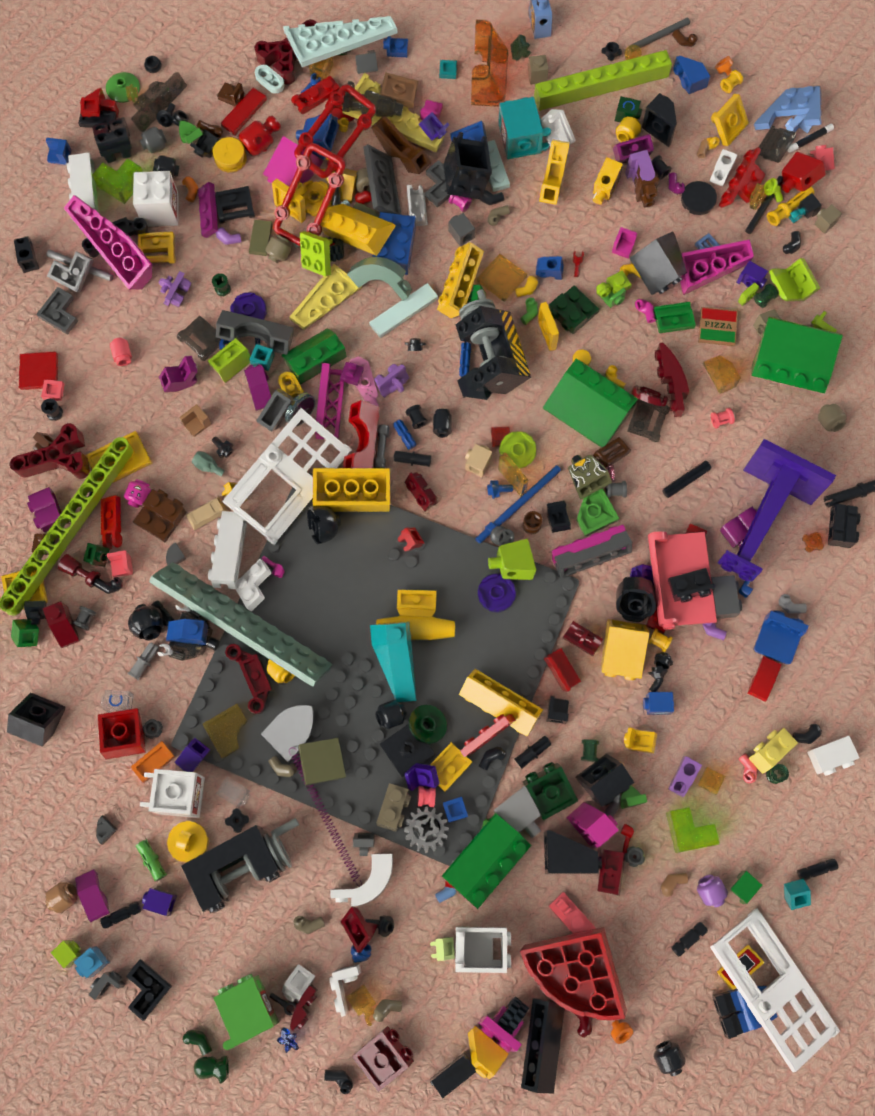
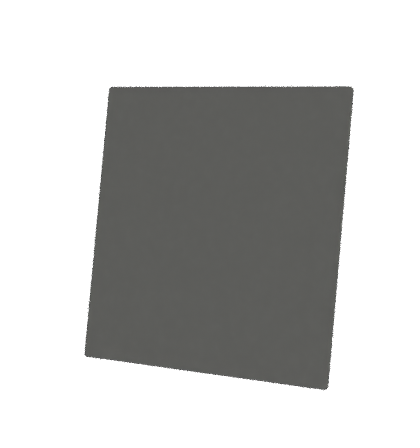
(328, 605)

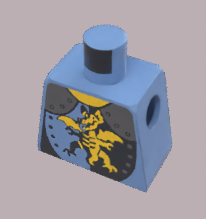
(539, 11)

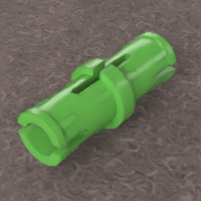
(150, 860)

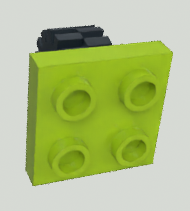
(319, 252)

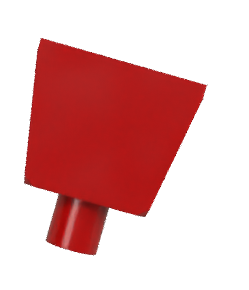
(802, 172)

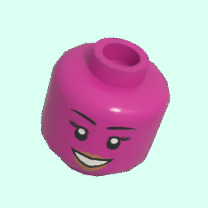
(137, 493)

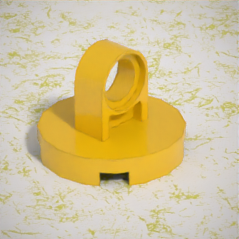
(187, 841)

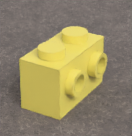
(773, 750)

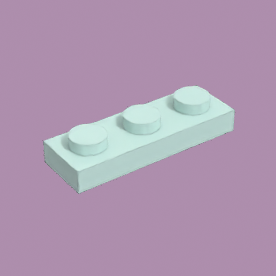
(498, 178)

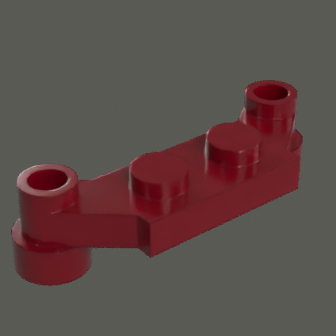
(254, 676)

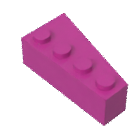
(713, 263)

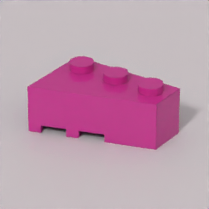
(593, 824)

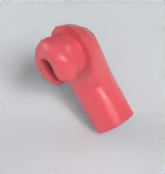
(750, 769)

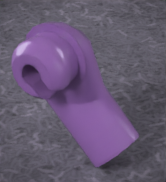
(712, 630)

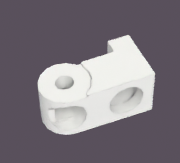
(723, 167)

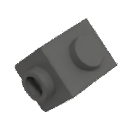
(101, 984)

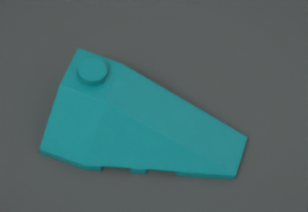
(395, 656)

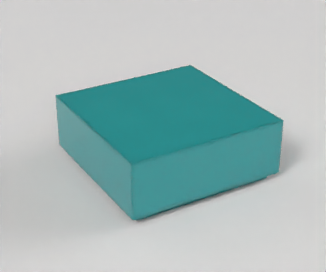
(448, 69)

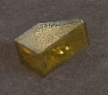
(722, 373)

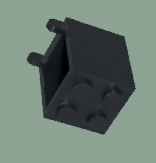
(467, 167)

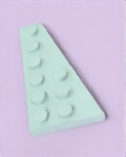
(333, 38)

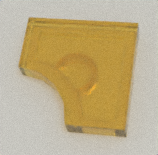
(224, 730)

